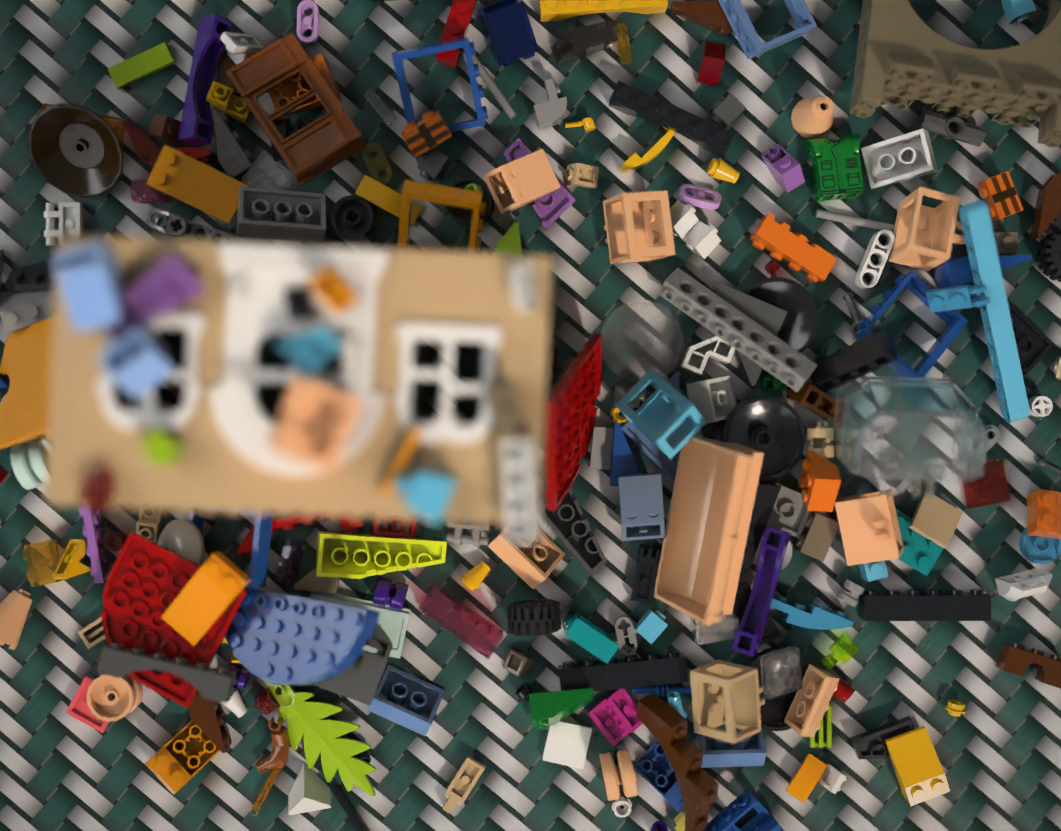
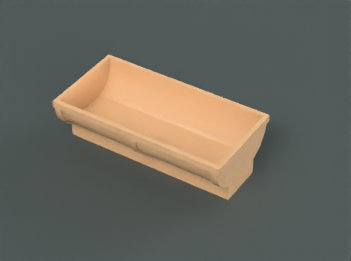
(707, 528)

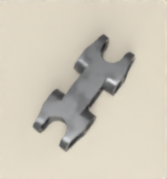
(173, 224)

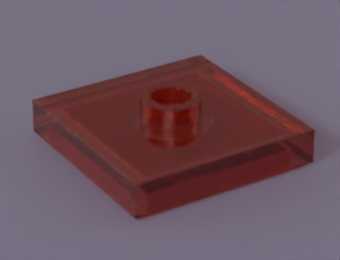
(989, 488)

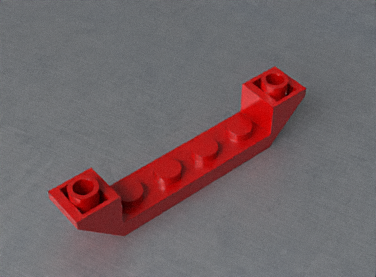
(289, 522)

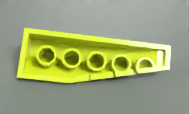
(369, 555)

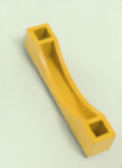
(563, 9)

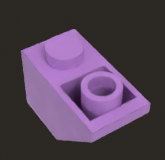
(783, 168)

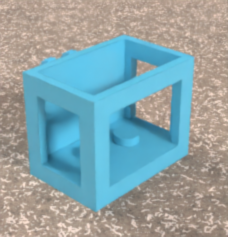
(664, 417)

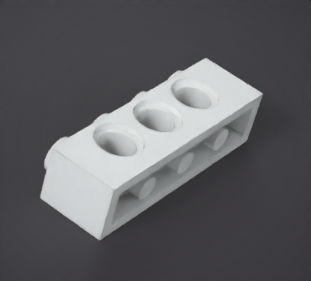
(521, 490)

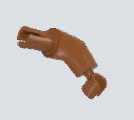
(280, 749)

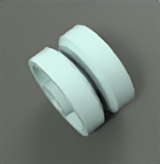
(30, 462)

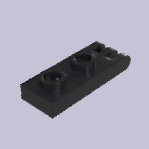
(645, 575)

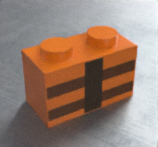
(426, 133)
(1000, 196)

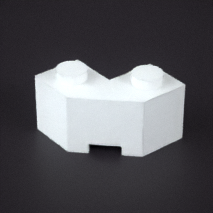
(697, 235)
(698, 354)

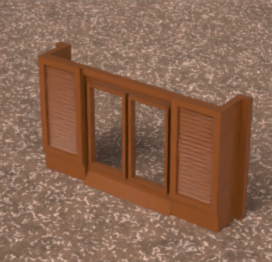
(320, 143)

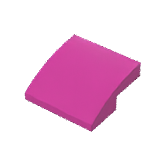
(615, 716)

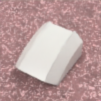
(1023, 584)

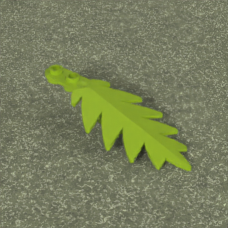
(321, 735)

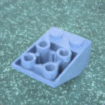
(90, 285)

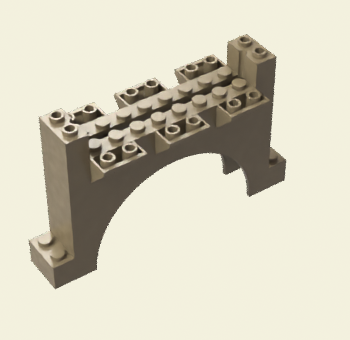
(908, 61)

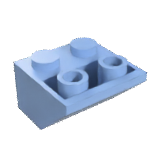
(137, 363)

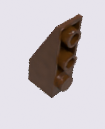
(1047, 206)
(210, 720)

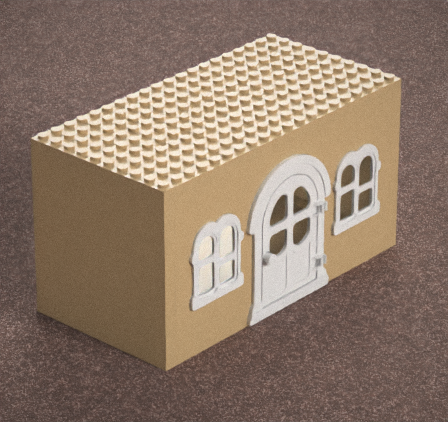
(225, 431)

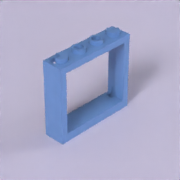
(746, 32)

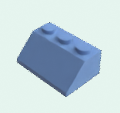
(406, 700)
(743, 753)

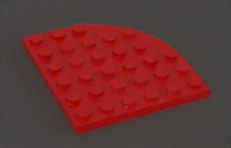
(571, 420)
(135, 599)

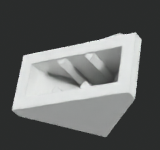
(308, 793)

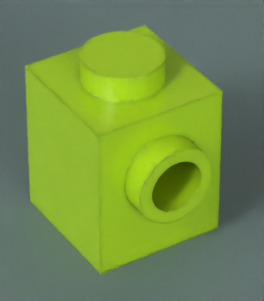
(162, 447)

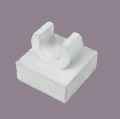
(832, 779)

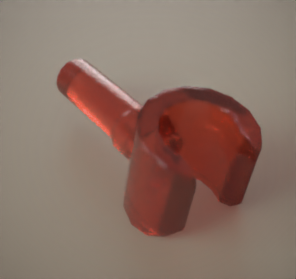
(771, 267)

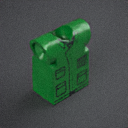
(836, 167)

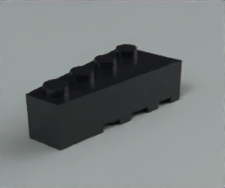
(763, 505)

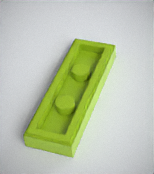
(141, 65)

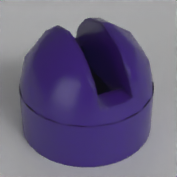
(659, 826)

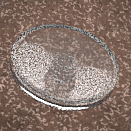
(641, 338)

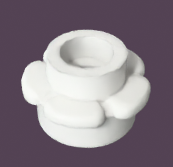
(624, 811)

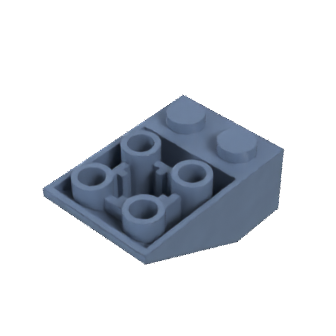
(641, 506)

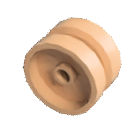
(114, 697)
(619, 774)

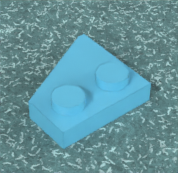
(310, 349)

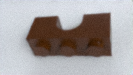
(1016, 659)

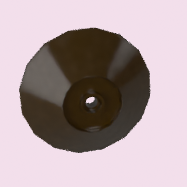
(63, 162)

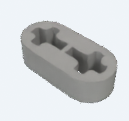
(630, 634)

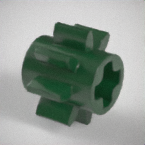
(773, 384)

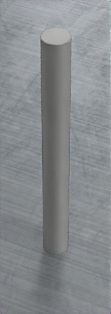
(494, 88)
(854, 220)

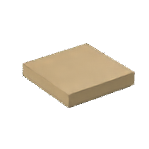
(935, 520)

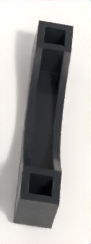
(645, 106)

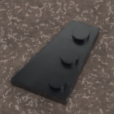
(743, 593)

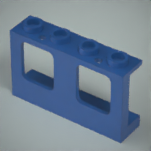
(739, 807)

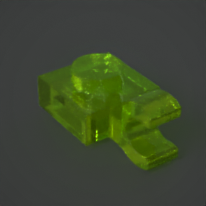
(842, 650)

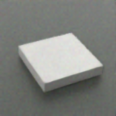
(567, 744)

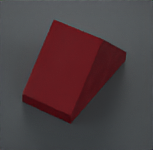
(711, 63)

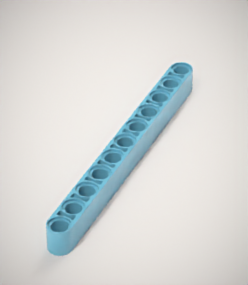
(996, 314)

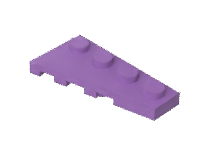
(551, 205)
(157, 294)
(95, 539)

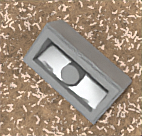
(601, 448)

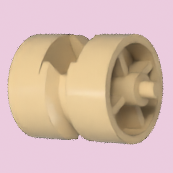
(820, 440)

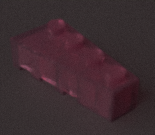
(461, 621)

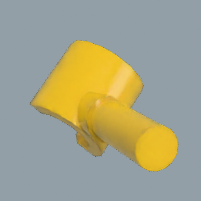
(588, 124)

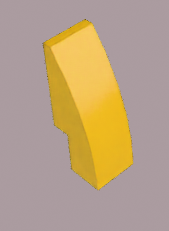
(385, 198)

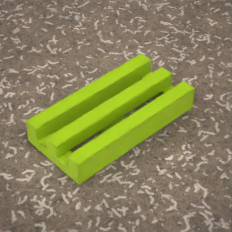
(820, 743)

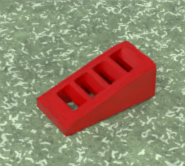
(411, 530)

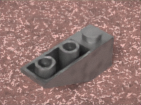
(230, 153)

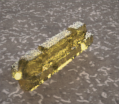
(623, 44)

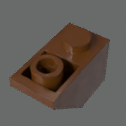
(167, 130)

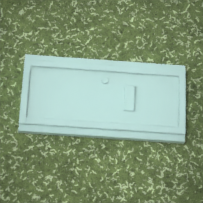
(390, 625)

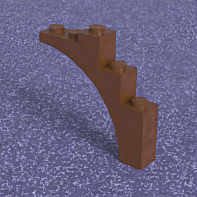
(670, 730)

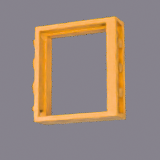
(440, 195)

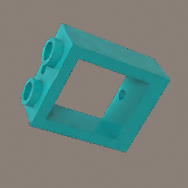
(590, 636)

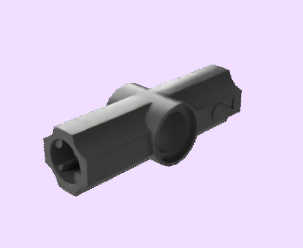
(964, 132)

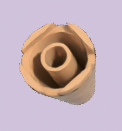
(813, 116)
(13, 615)

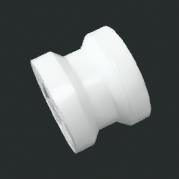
(1044, 406)

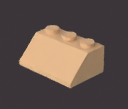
(529, 560)
(811, 701)

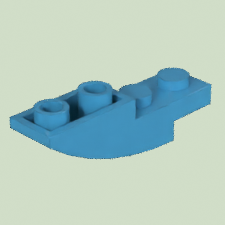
(814, 618)

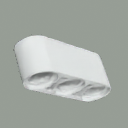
(881, 252)

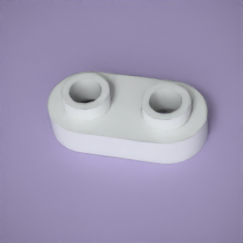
(524, 286)

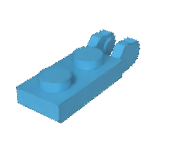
(956, 297)

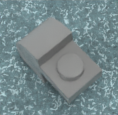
(552, 111)

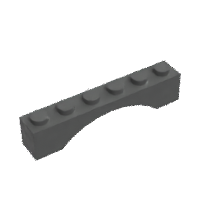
(210, 682)

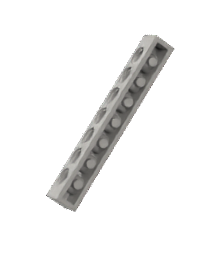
(737, 329)

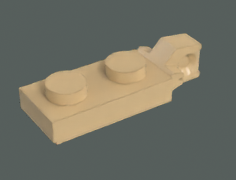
(463, 783)

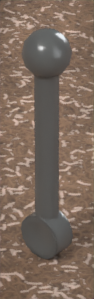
(1041, 462)

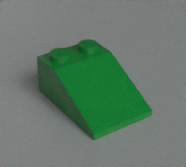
(553, 707)

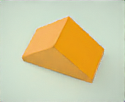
(332, 290)

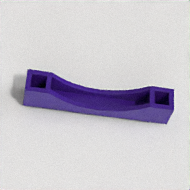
(197, 120)
(759, 603)

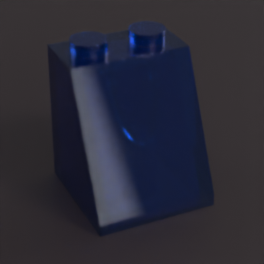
(509, 31)

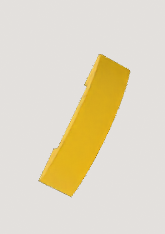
(636, 162)

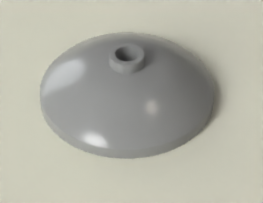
(183, 539)

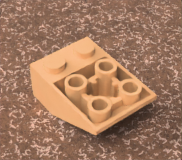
(521, 181)

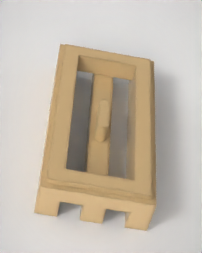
(86, 638)

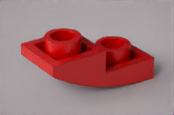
(200, 154)

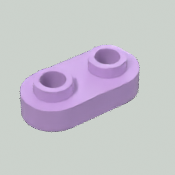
(307, 23)
(700, 197)

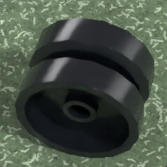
(464, 215)

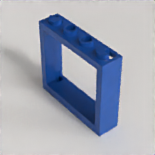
(473, 71)
(918, 288)
(260, 547)

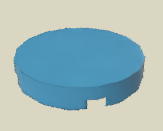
(1039, 549)

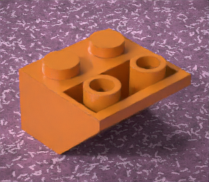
(819, 483)

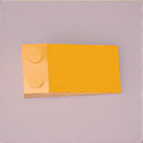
(196, 184)
(206, 597)

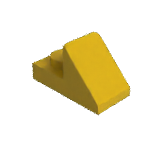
(70, 562)

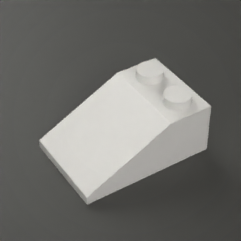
(899, 159)

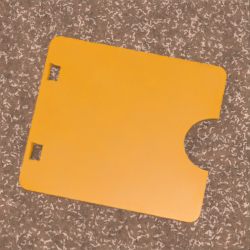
(28, 365)

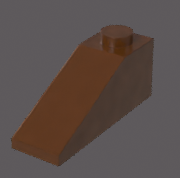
(703, 13)
(814, 401)

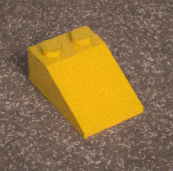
(917, 766)

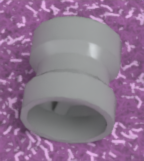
(850, 593)

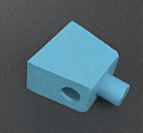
(427, 493)

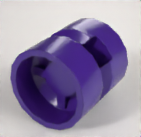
(383, 591)

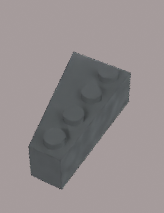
(574, 532)

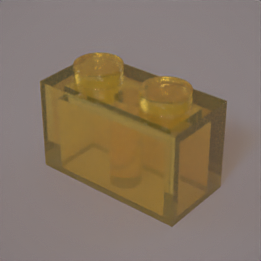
(42, 562)

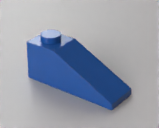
(621, 459)

